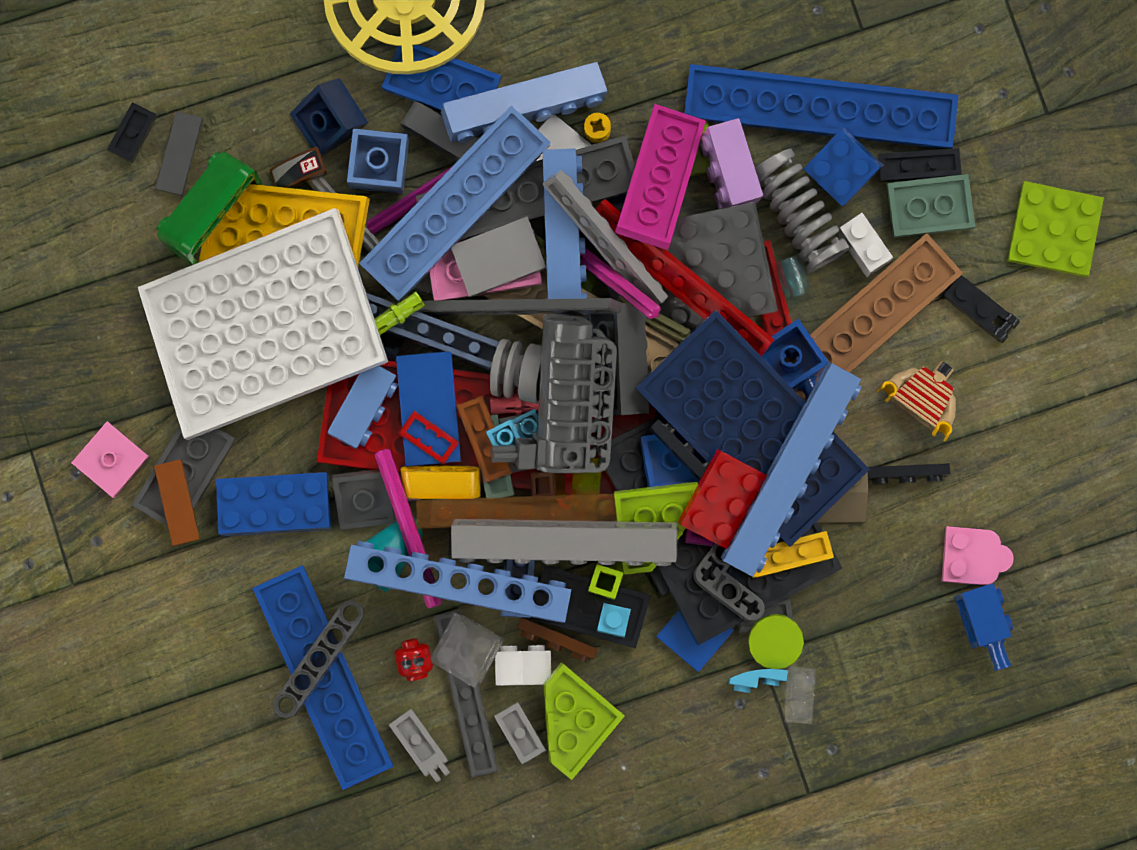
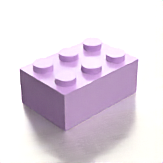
(730, 165)

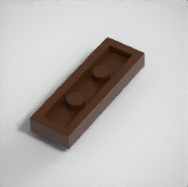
(556, 640)

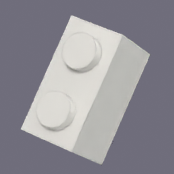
(865, 245)

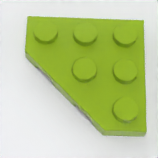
(652, 505)
(575, 720)

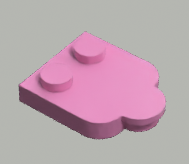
(974, 556)

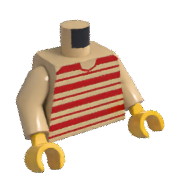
(924, 396)

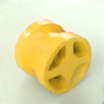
(595, 133)

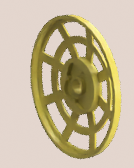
(404, 13)

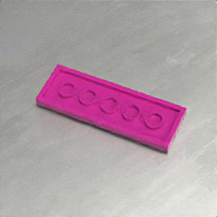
(660, 177)

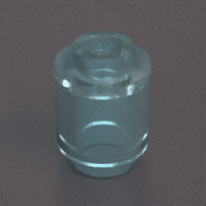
(792, 277)

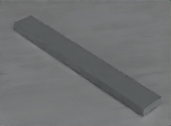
(521, 306)

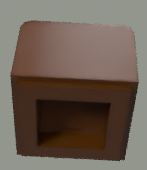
(547, 484)

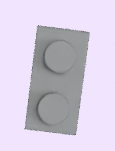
(519, 733)

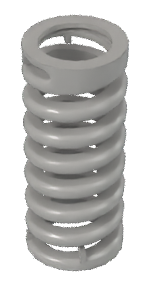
(800, 233)

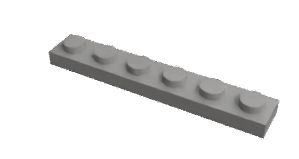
(602, 236)

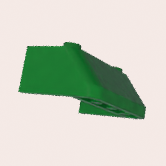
(205, 205)

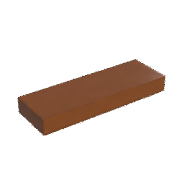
(476, 423)
(177, 502)

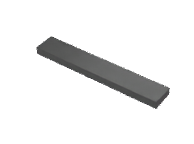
(470, 716)

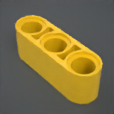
(441, 482)

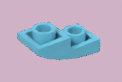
(517, 428)
(748, 680)

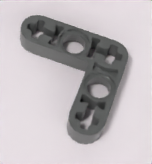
(720, 578)

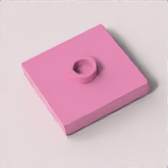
(110, 459)

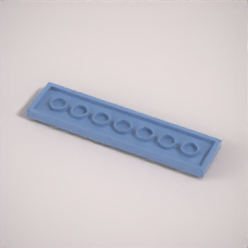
(455, 203)

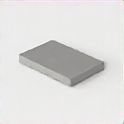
(498, 257)

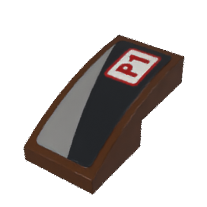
(298, 169)

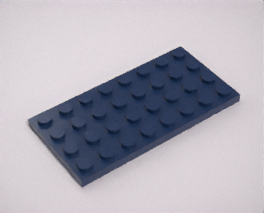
(735, 402)

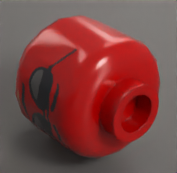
(413, 659)

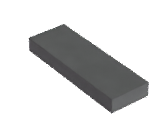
(179, 153)

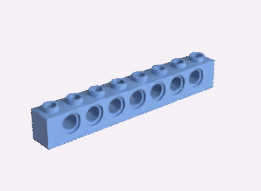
(553, 610)

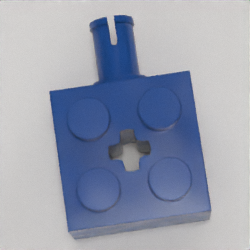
(810, 361)
(986, 621)

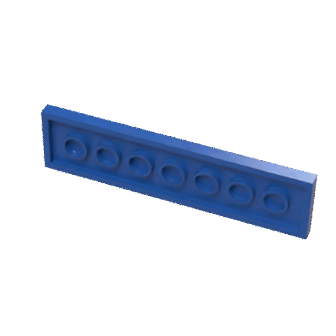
(336, 703)

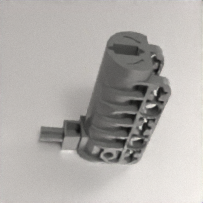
(569, 400)

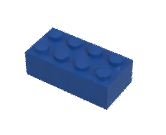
(273, 504)

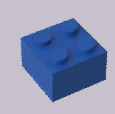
(843, 167)

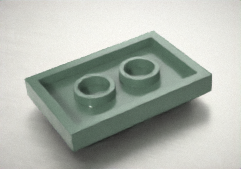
(930, 206)

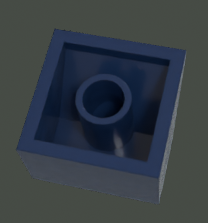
(328, 116)

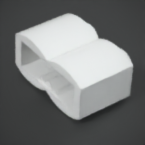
(522, 667)

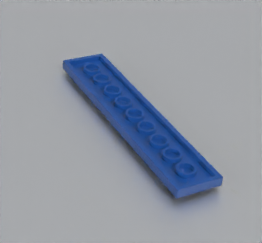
(822, 106)

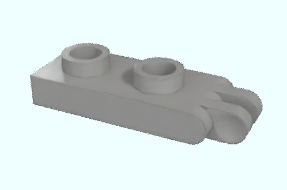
(420, 744)

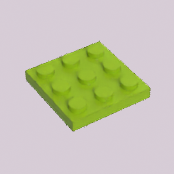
(1055, 229)

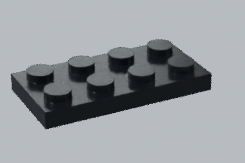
(586, 607)

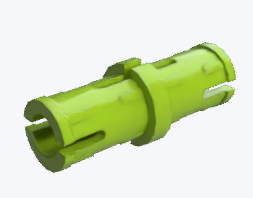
(398, 313)

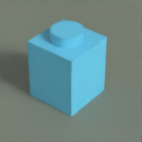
(613, 620)

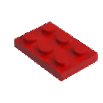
(722, 499)

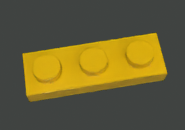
(803, 552)

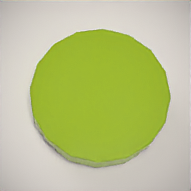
(775, 641)

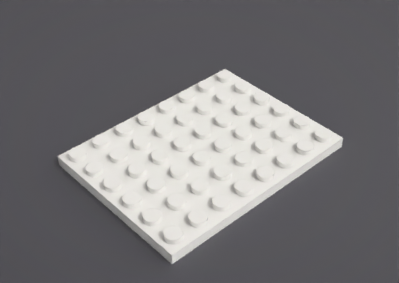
(262, 324)

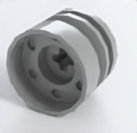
(514, 370)

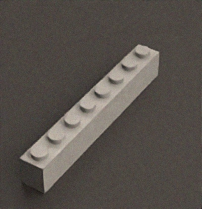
(564, 541)

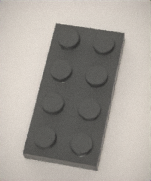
(201, 461)

